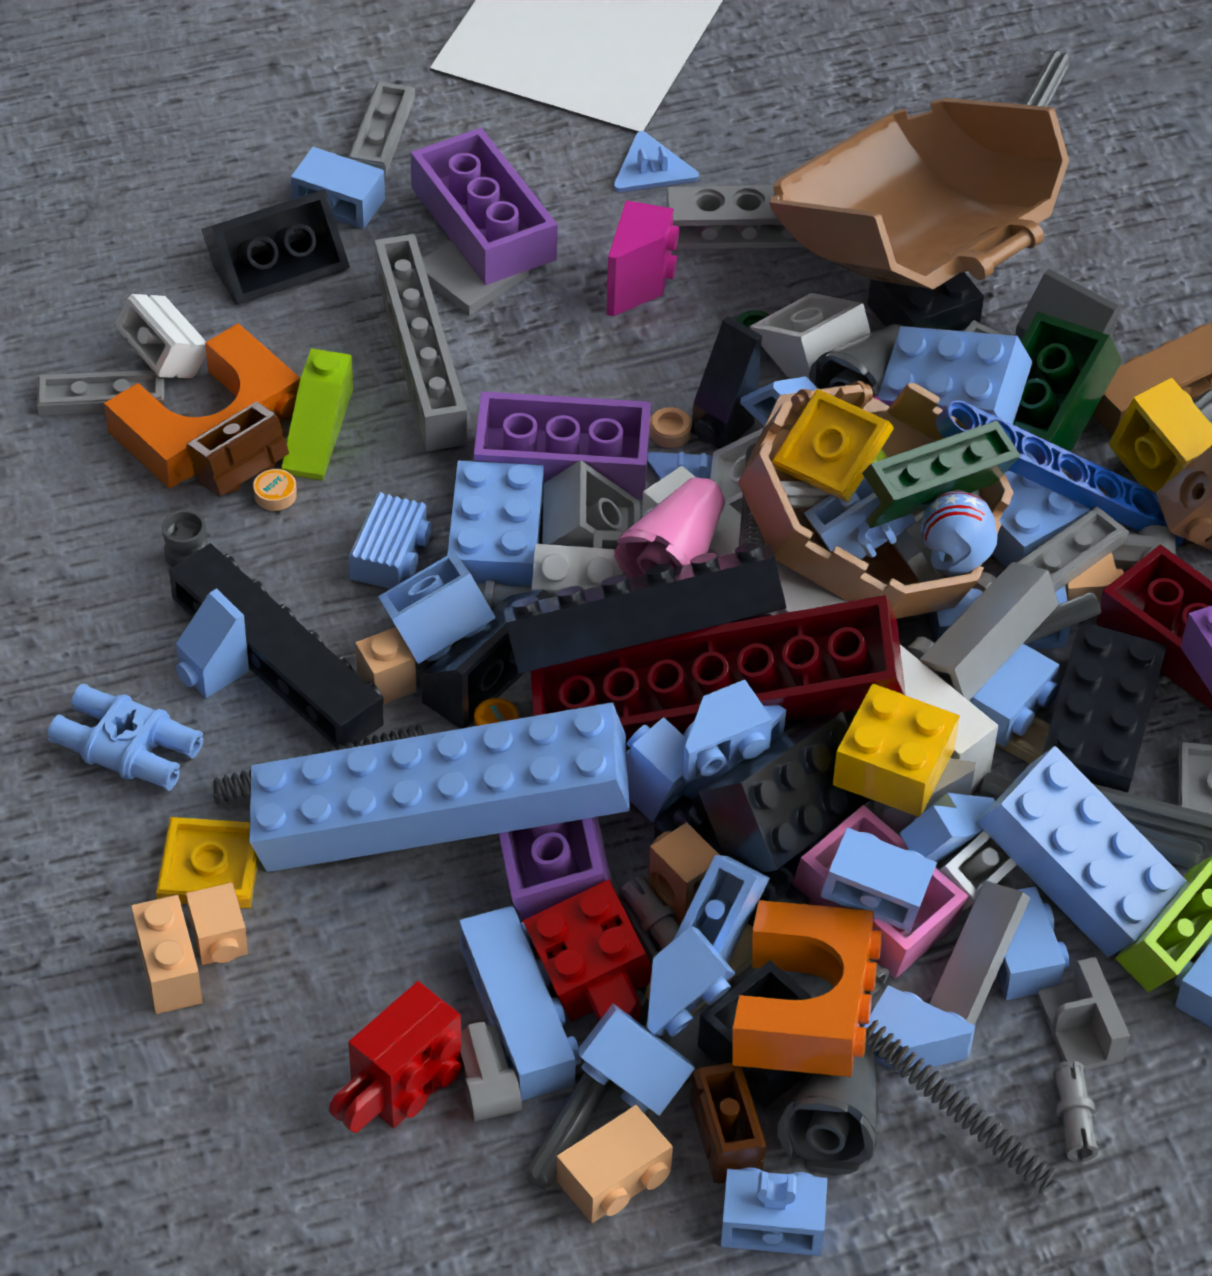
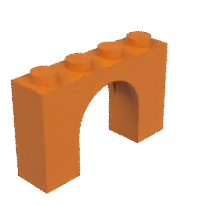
(161, 436)
(816, 1032)

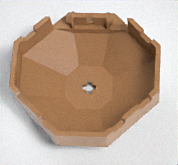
(796, 542)

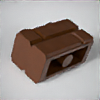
(237, 449)
(726, 1120)

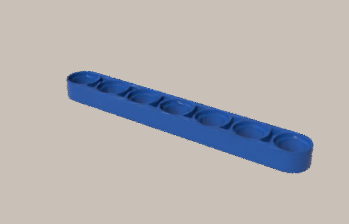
(1050, 475)

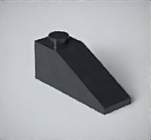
(728, 376)

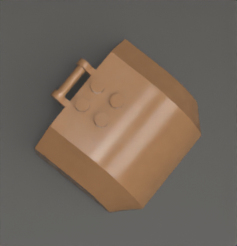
(929, 191)

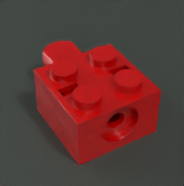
(591, 953)
(400, 1060)

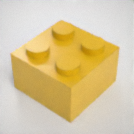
(1160, 434)
(896, 750)

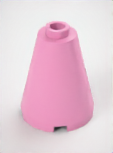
(673, 529)

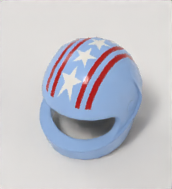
(962, 528)

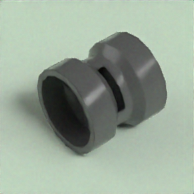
(183, 535)

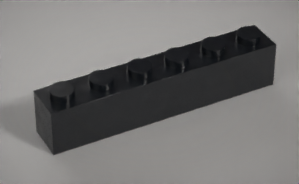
(644, 607)
(284, 651)

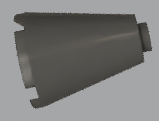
(856, 361)
(833, 1119)

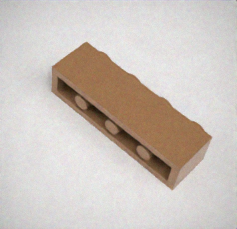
(1184, 359)

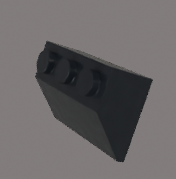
(276, 247)
(474, 668)

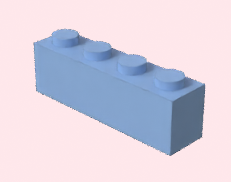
(518, 1002)

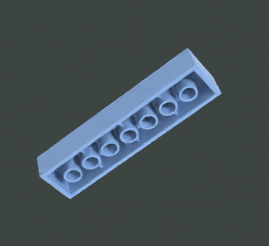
(439, 788)

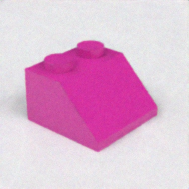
(641, 256)

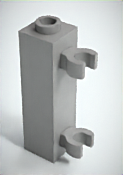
(990, 628)

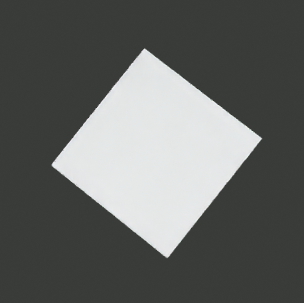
(579, 55)

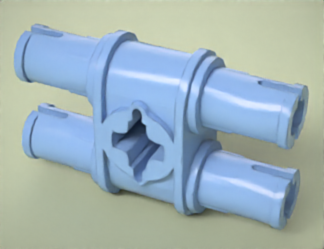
(125, 736)

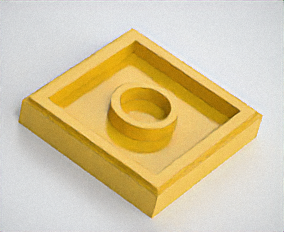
(832, 445)
(207, 855)

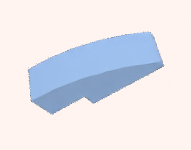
(946, 825)

